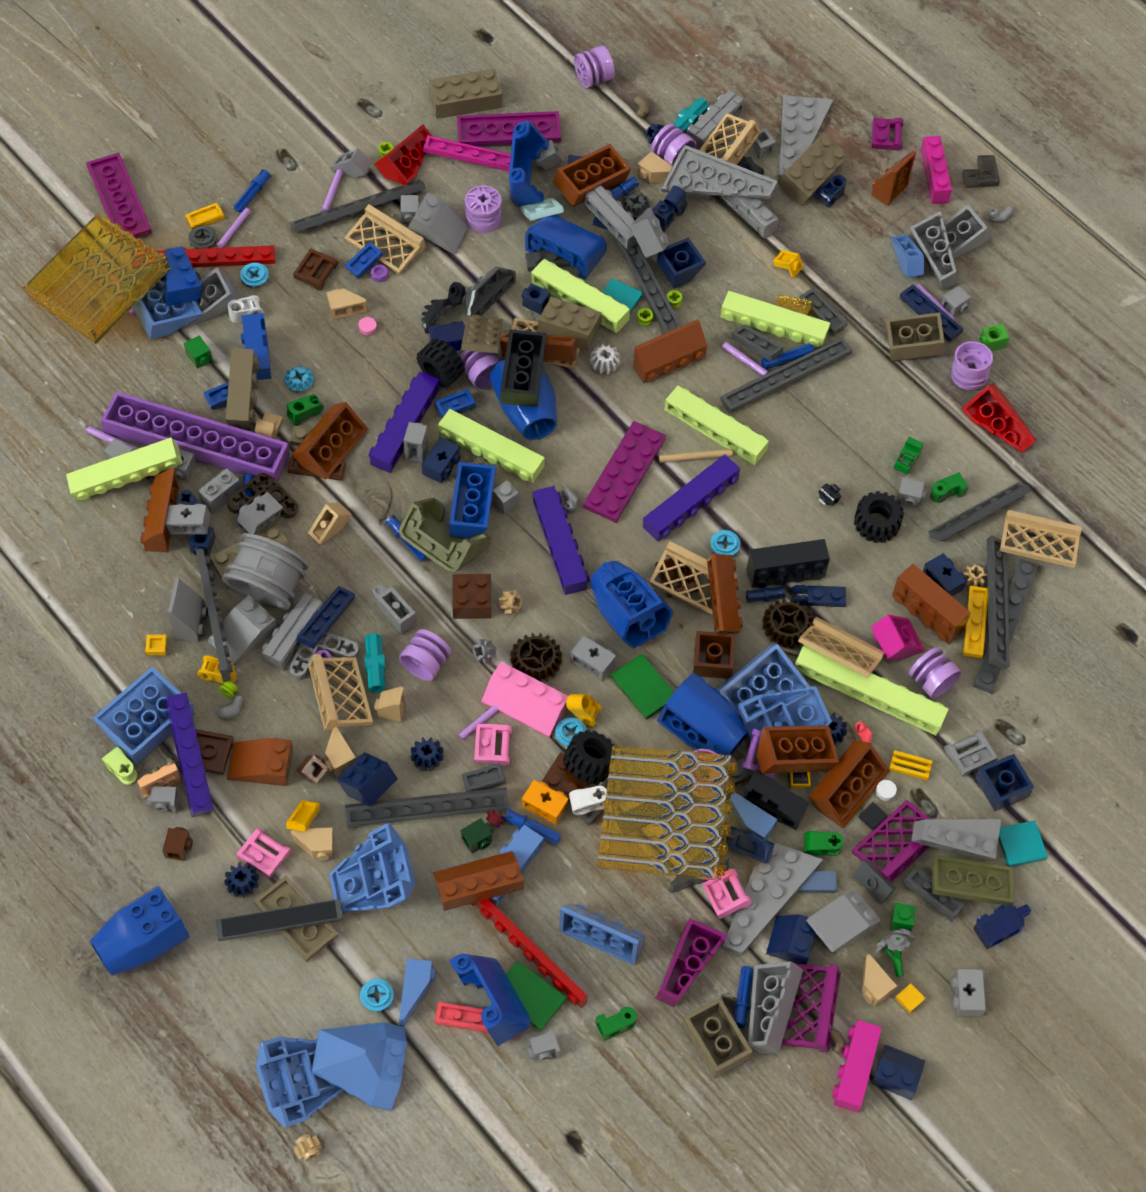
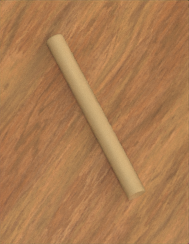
(695, 455)

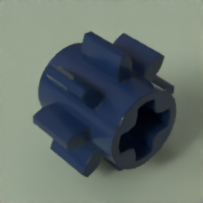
(652, 131)

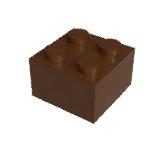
(471, 596)
(714, 654)

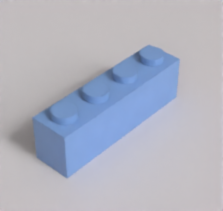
(525, 847)

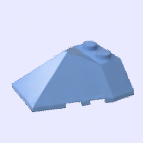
(784, 708)
(375, 874)
(363, 1061)
(287, 1080)

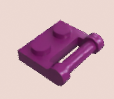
(881, 133)

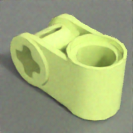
(119, 764)

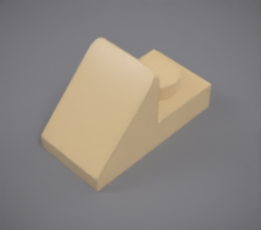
(269, 425)

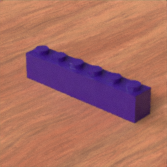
(412, 409)
(691, 498)
(560, 541)
(189, 754)

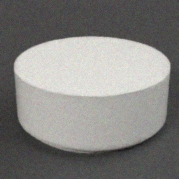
(886, 790)

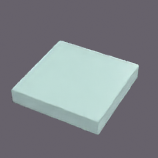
(543, 209)

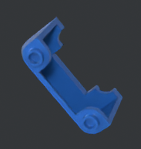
(526, 146)
(567, 241)
(506, 1014)

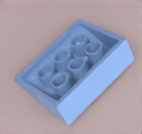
(161, 319)
(759, 677)
(138, 716)
(601, 933)

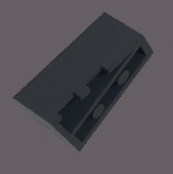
(775, 800)

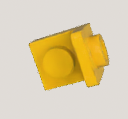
(789, 261)

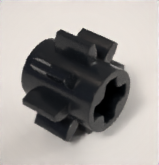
(829, 494)

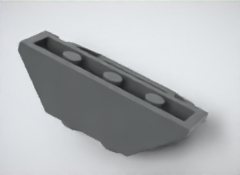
(488, 290)

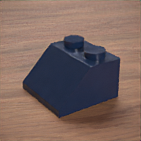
(680, 262)
(791, 939)
(898, 1072)

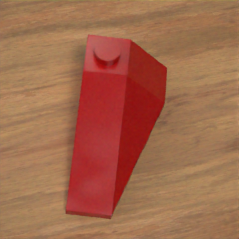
(404, 160)
(998, 416)

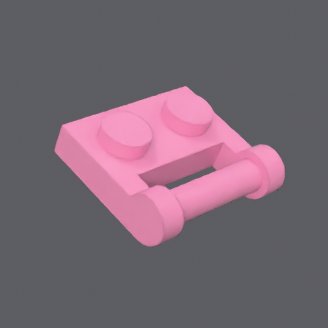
(486, 742)
(261, 858)
(720, 896)

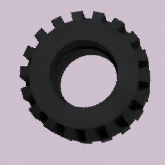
(441, 362)
(874, 528)
(589, 757)

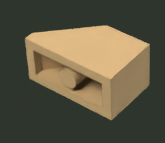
(653, 168)
(345, 303)
(329, 522)
(391, 704)
(338, 753)
(316, 842)
(875, 982)

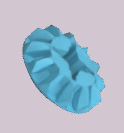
(253, 269)
(294, 383)
(732, 541)
(570, 724)
(369, 990)

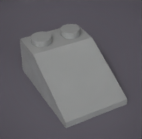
(438, 223)
(966, 231)
(649, 233)
(215, 295)
(186, 612)
(245, 629)
(844, 921)

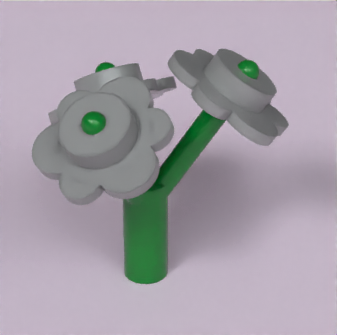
(897, 942)

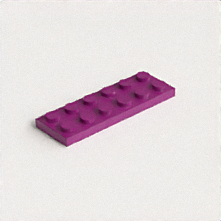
(498, 128)
(118, 194)
(624, 471)

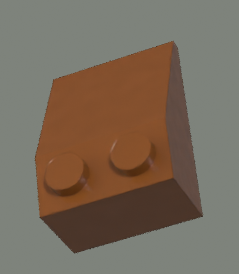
(894, 180)
(261, 761)

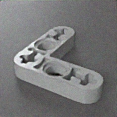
(322, 645)

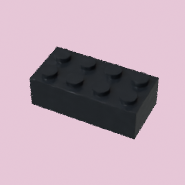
(523, 368)
(788, 563)

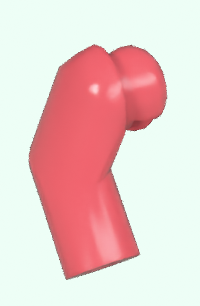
(863, 732)

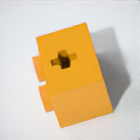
(554, 802)

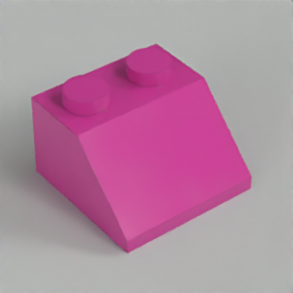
(897, 637)

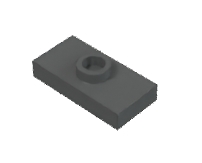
(484, 778)
(874, 881)

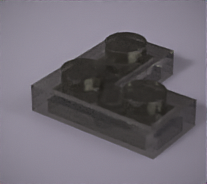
(985, 175)

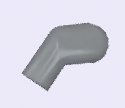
(231, 710)

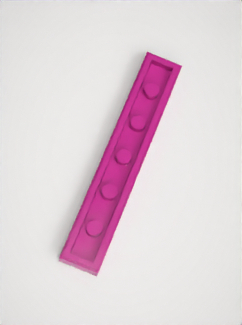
(467, 153)

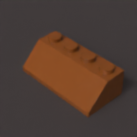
(557, 348)
(669, 351)
(330, 440)
(163, 493)
(723, 594)
(796, 749)
(849, 783)
(479, 880)

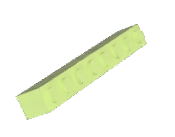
(873, 691)

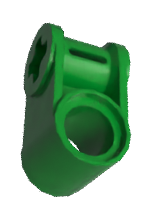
(820, 843)

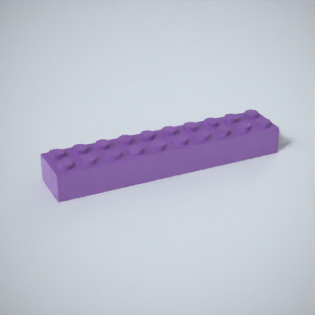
(207, 439)

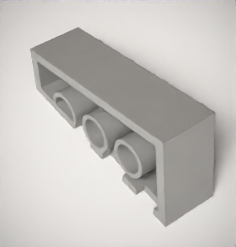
(934, 244)
(962, 836)
(771, 1004)

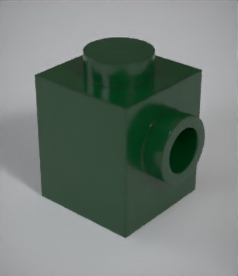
(477, 835)

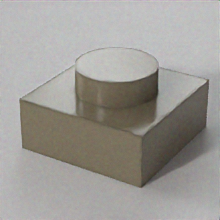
(299, 434)

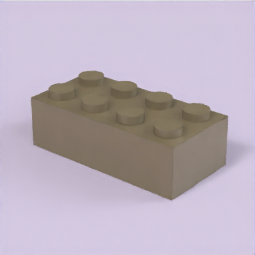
(465, 93)
(812, 168)
(242, 388)

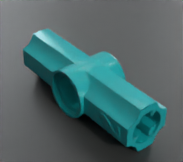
(690, 115)
(375, 663)

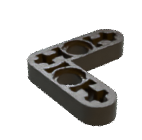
(270, 486)

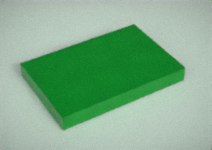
(643, 686)
(536, 995)

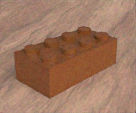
(598, 168)
(930, 604)

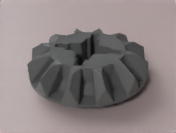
(639, 207)
(196, 235)

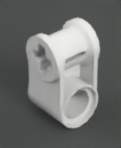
(243, 307)
(587, 800)

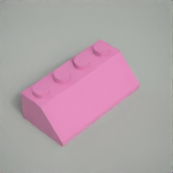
(525, 699)

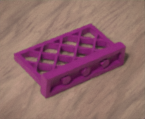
(906, 856)
(826, 1012)

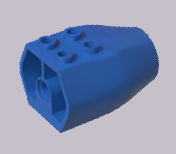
(529, 421)
(629, 603)
(703, 717)
(139, 933)

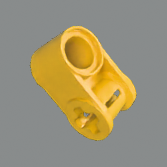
(211, 670)
(584, 708)

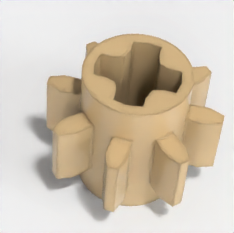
(975, 576)
(510, 601)
(307, 1147)

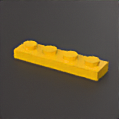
(976, 624)

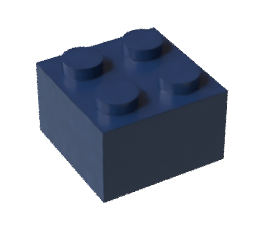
(367, 779)
(1004, 782)

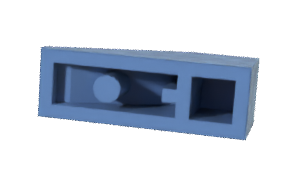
(908, 255)
(752, 818)
(416, 985)

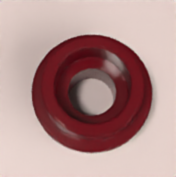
(495, 818)

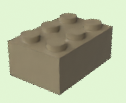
(569, 319)
(915, 336)
(717, 1038)

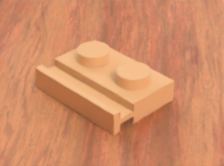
(165, 777)

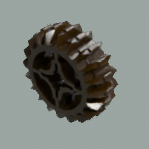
(785, 614)
(542, 650)

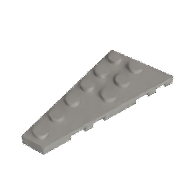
(800, 126)
(709, 175)
(770, 890)

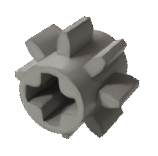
(484, 651)

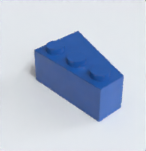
(181, 280)
(255, 337)

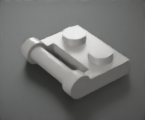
(973, 758)

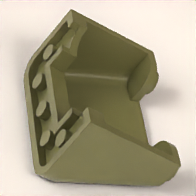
(430, 535)

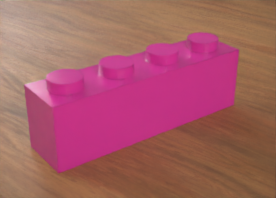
(936, 169)
(857, 1066)

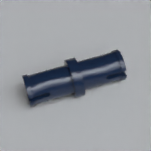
(765, 594)

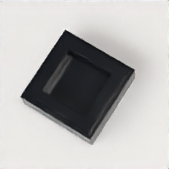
(873, 816)

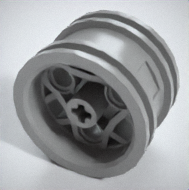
(265, 571)

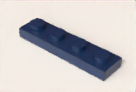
(923, 305)
(325, 617)

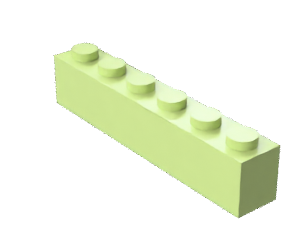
(576, 291)
(774, 319)
(716, 425)
(491, 446)
(124, 469)

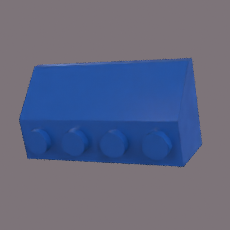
(471, 499)

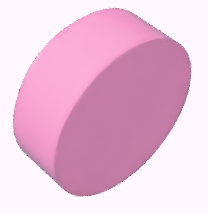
(367, 326)

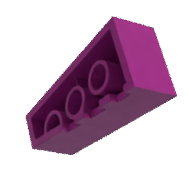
(690, 956)

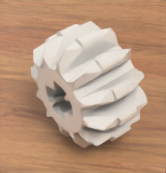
(605, 359)

